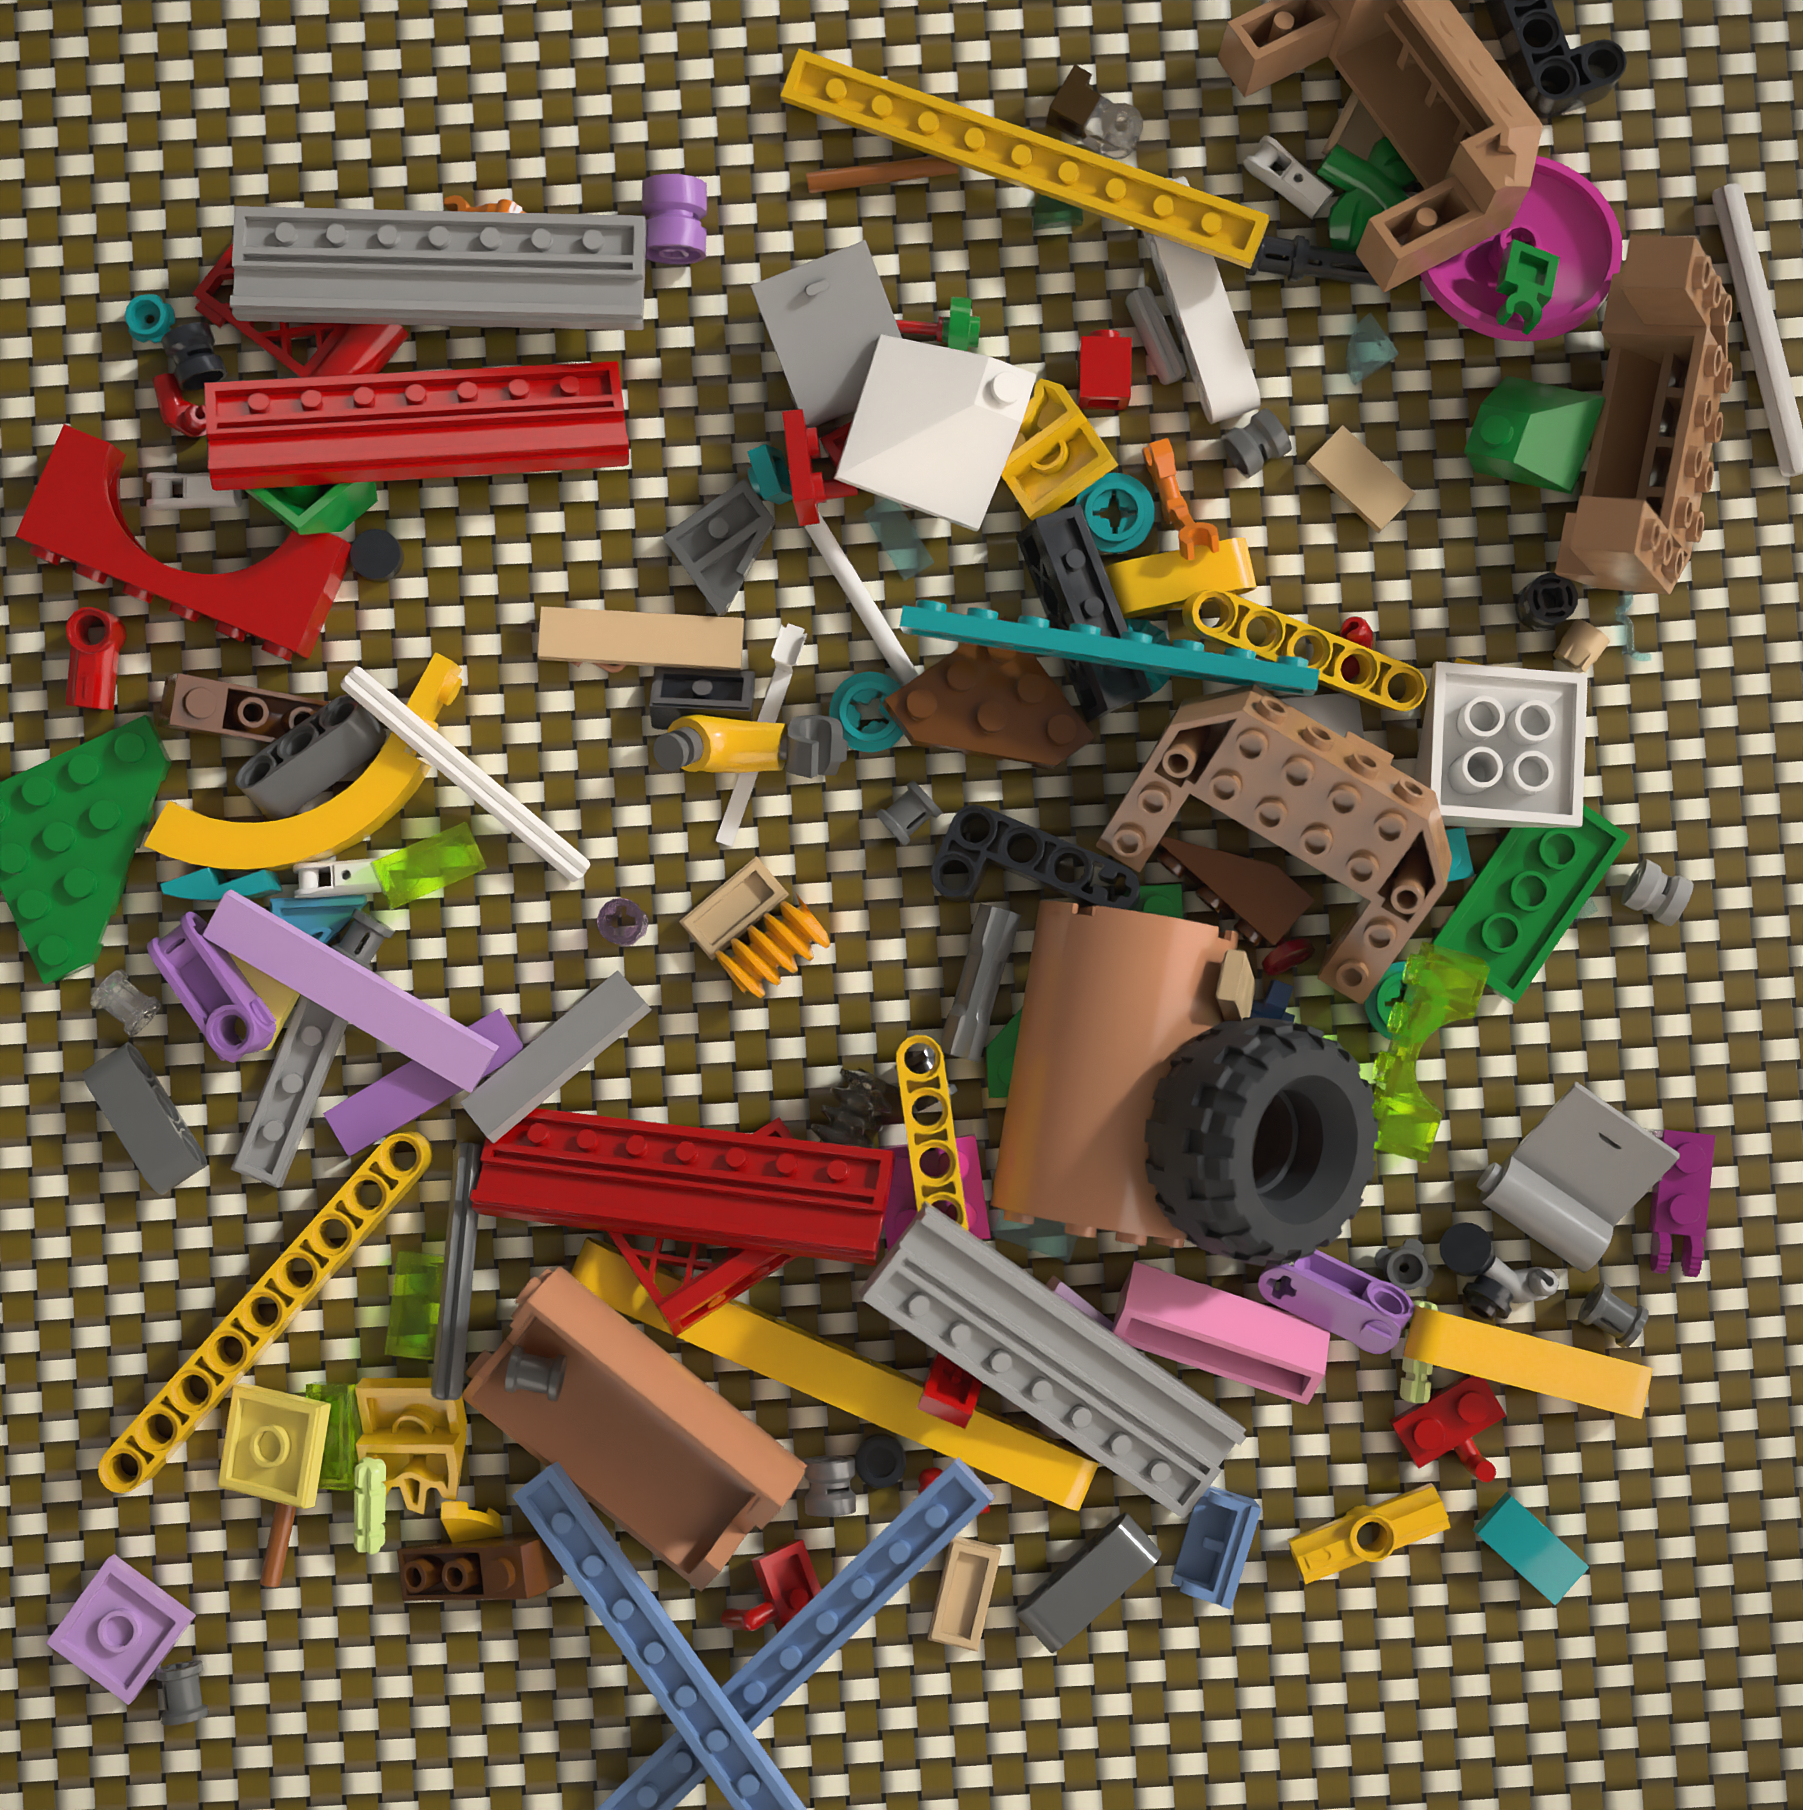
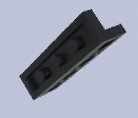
(1078, 591)

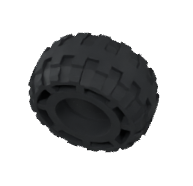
(1308, 1152)

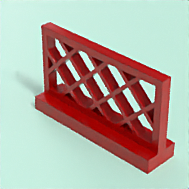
(718, 1281)

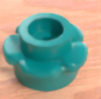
(140, 309)

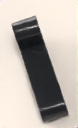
(1554, 60)
(1040, 869)

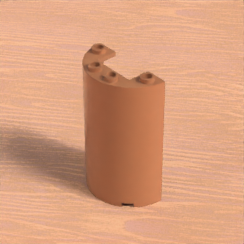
(1097, 1031)
(636, 1430)

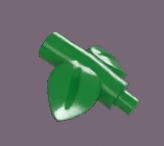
(1369, 188)

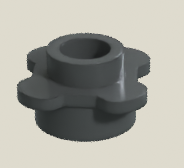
(1410, 1253)

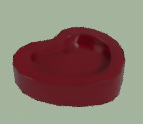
(1287, 955)

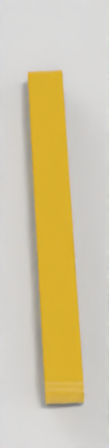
(847, 1381)

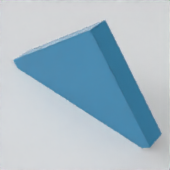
(318, 917)

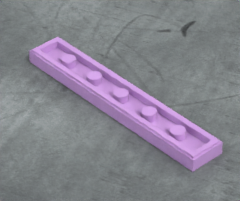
(350, 990)

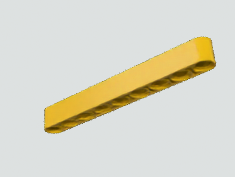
(247, 1325)

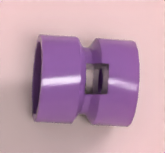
(674, 210)

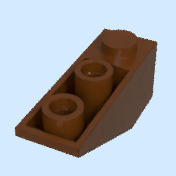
(231, 709)
(1250, 890)
(479, 1569)

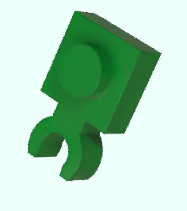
(1528, 280)

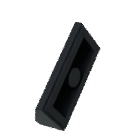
(700, 692)

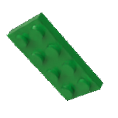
(1529, 898)

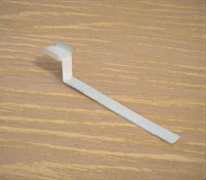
(786, 653)

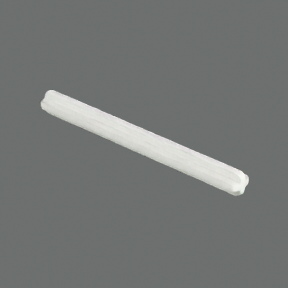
(1760, 327)
(464, 774)

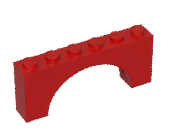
(82, 520)

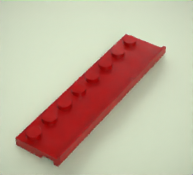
(414, 425)
(689, 1185)

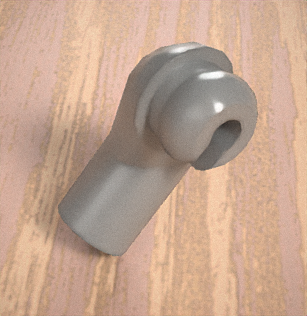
(1525, 1283)

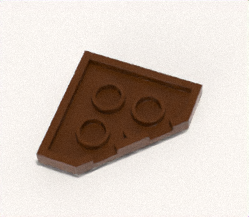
(990, 708)

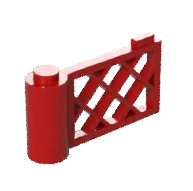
(346, 351)

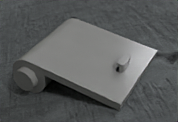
(831, 332)
(1571, 1181)

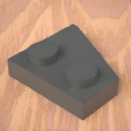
(722, 543)

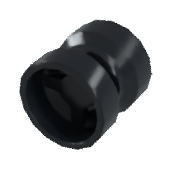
(194, 356)
(1539, 610)

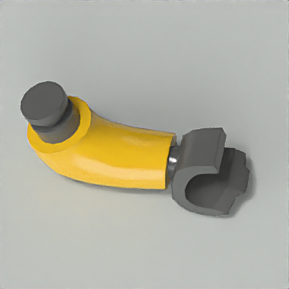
(738, 746)

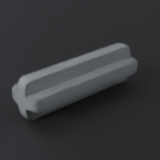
(1156, 335)

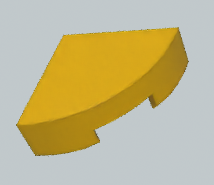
(469, 1524)

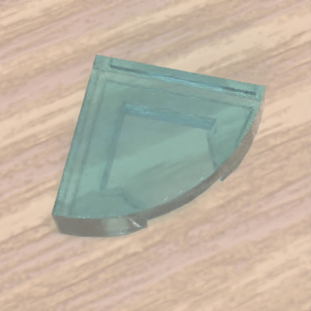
(1368, 350)

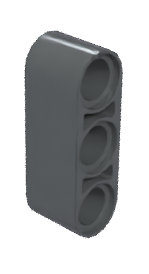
(310, 757)
(144, 1118)
(1088, 1582)

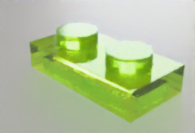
(428, 865)
(415, 1305)
(341, 1435)

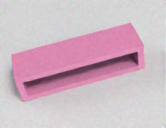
(1221, 1333)

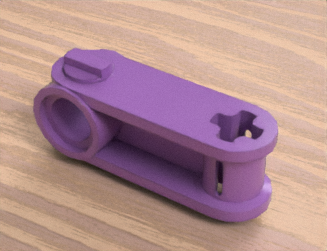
(212, 989)
(1340, 1300)

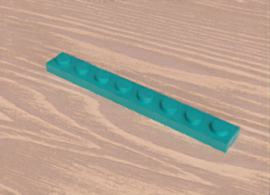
(1131, 651)

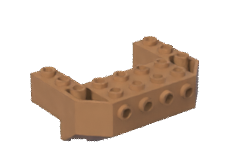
(1431, 96)
(1657, 421)
(1310, 798)

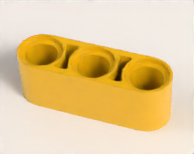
(1167, 579)

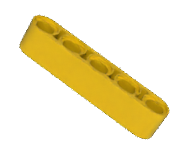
(1328, 648)
(937, 1135)
(1527, 1362)

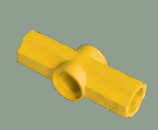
(1400, 1520)

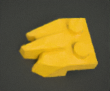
(1054, 452)
(413, 1435)

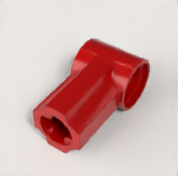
(93, 667)

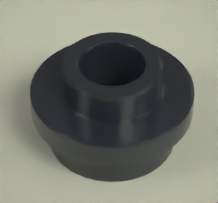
(1488, 1298)

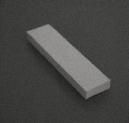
(555, 1056)
(290, 1093)

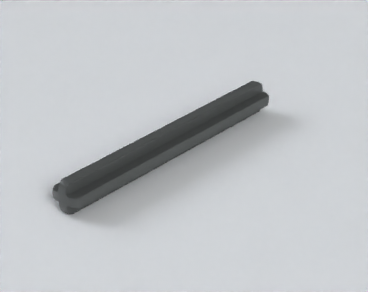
(457, 1275)

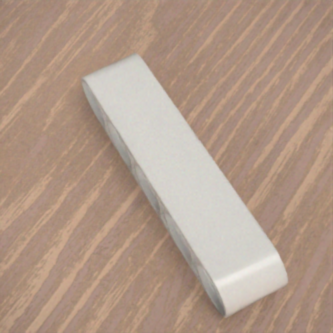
(1205, 327)

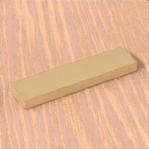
(640, 638)

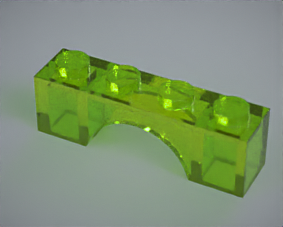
(1440, 989)

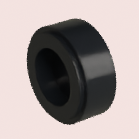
(377, 555)
(1466, 1249)
(880, 1460)

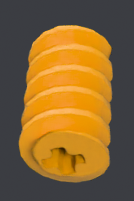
(773, 948)

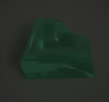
(1055, 214)

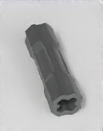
(979, 982)

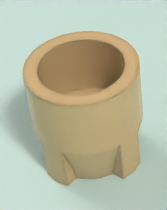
(1581, 646)

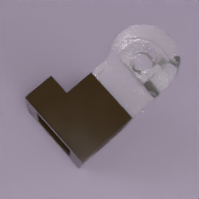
(1093, 118)

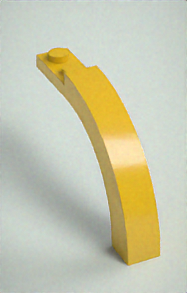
(329, 827)

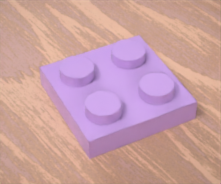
(121, 1629)

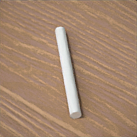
(862, 601)

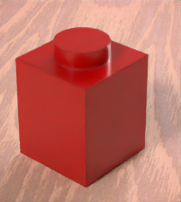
(1104, 371)

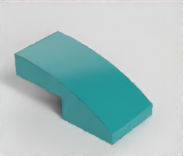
(211, 885)
(1530, 1548)

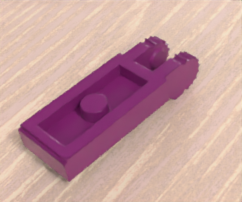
(1682, 1202)

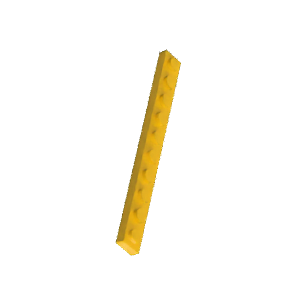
(1025, 158)

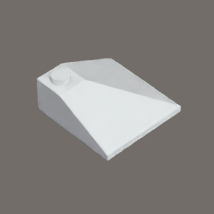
(934, 428)
(1504, 746)

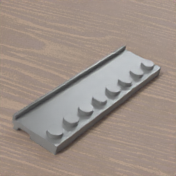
(439, 268)
(1052, 1360)

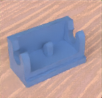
(1216, 1546)

